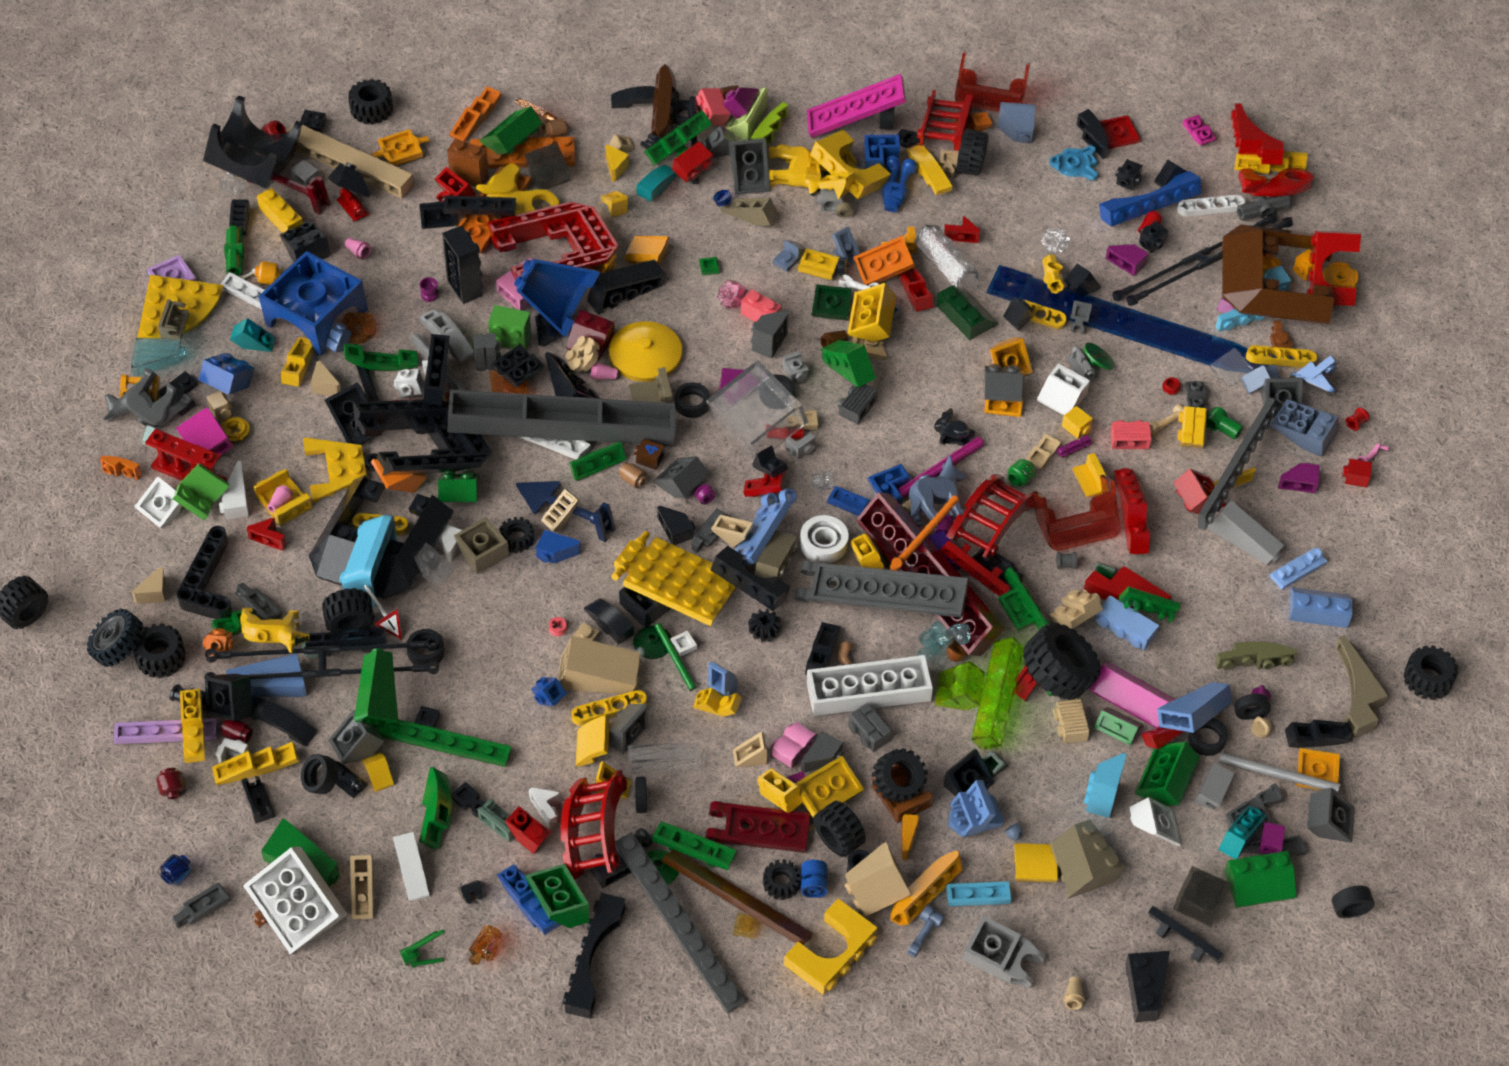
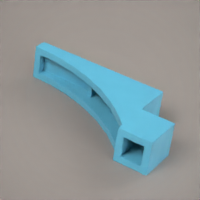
(1234, 318)

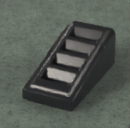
(240, 206)

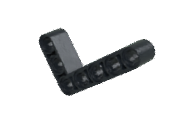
(191, 595)

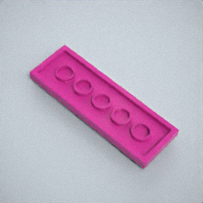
(856, 105)

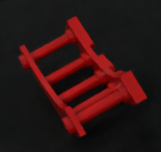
(980, 497)
(572, 818)

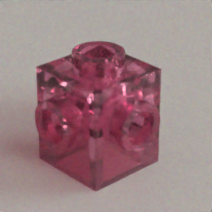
(731, 294)

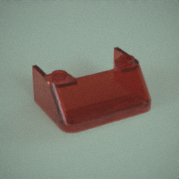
(985, 96)
(1076, 530)

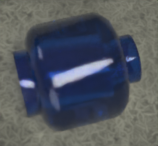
(175, 869)

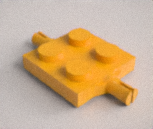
(400, 147)

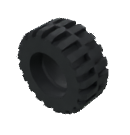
(1061, 661)

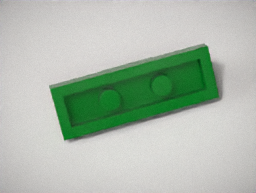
(597, 461)
(1149, 603)

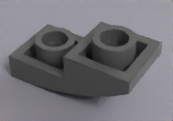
(1196, 394)

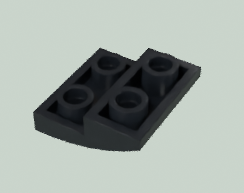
(517, 366)

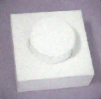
(683, 643)

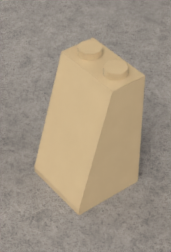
(598, 667)

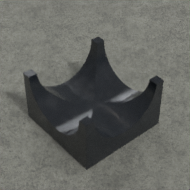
(248, 150)

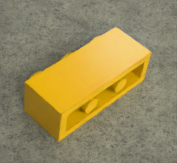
(278, 211)

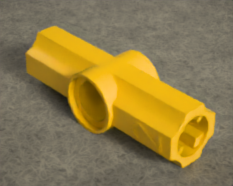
(1053, 273)

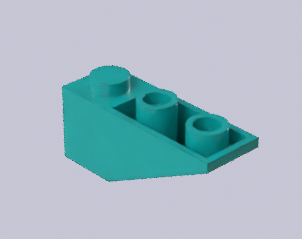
(1242, 832)

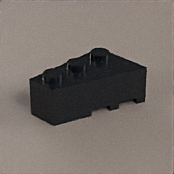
(1146, 982)

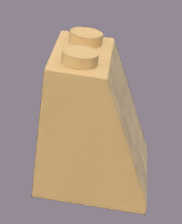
(876, 881)

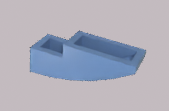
(721, 679)

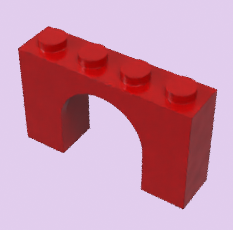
(1323, 245)

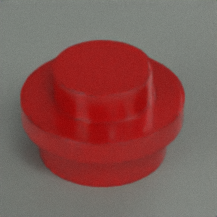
(1171, 386)

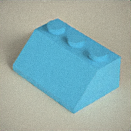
(1104, 786)

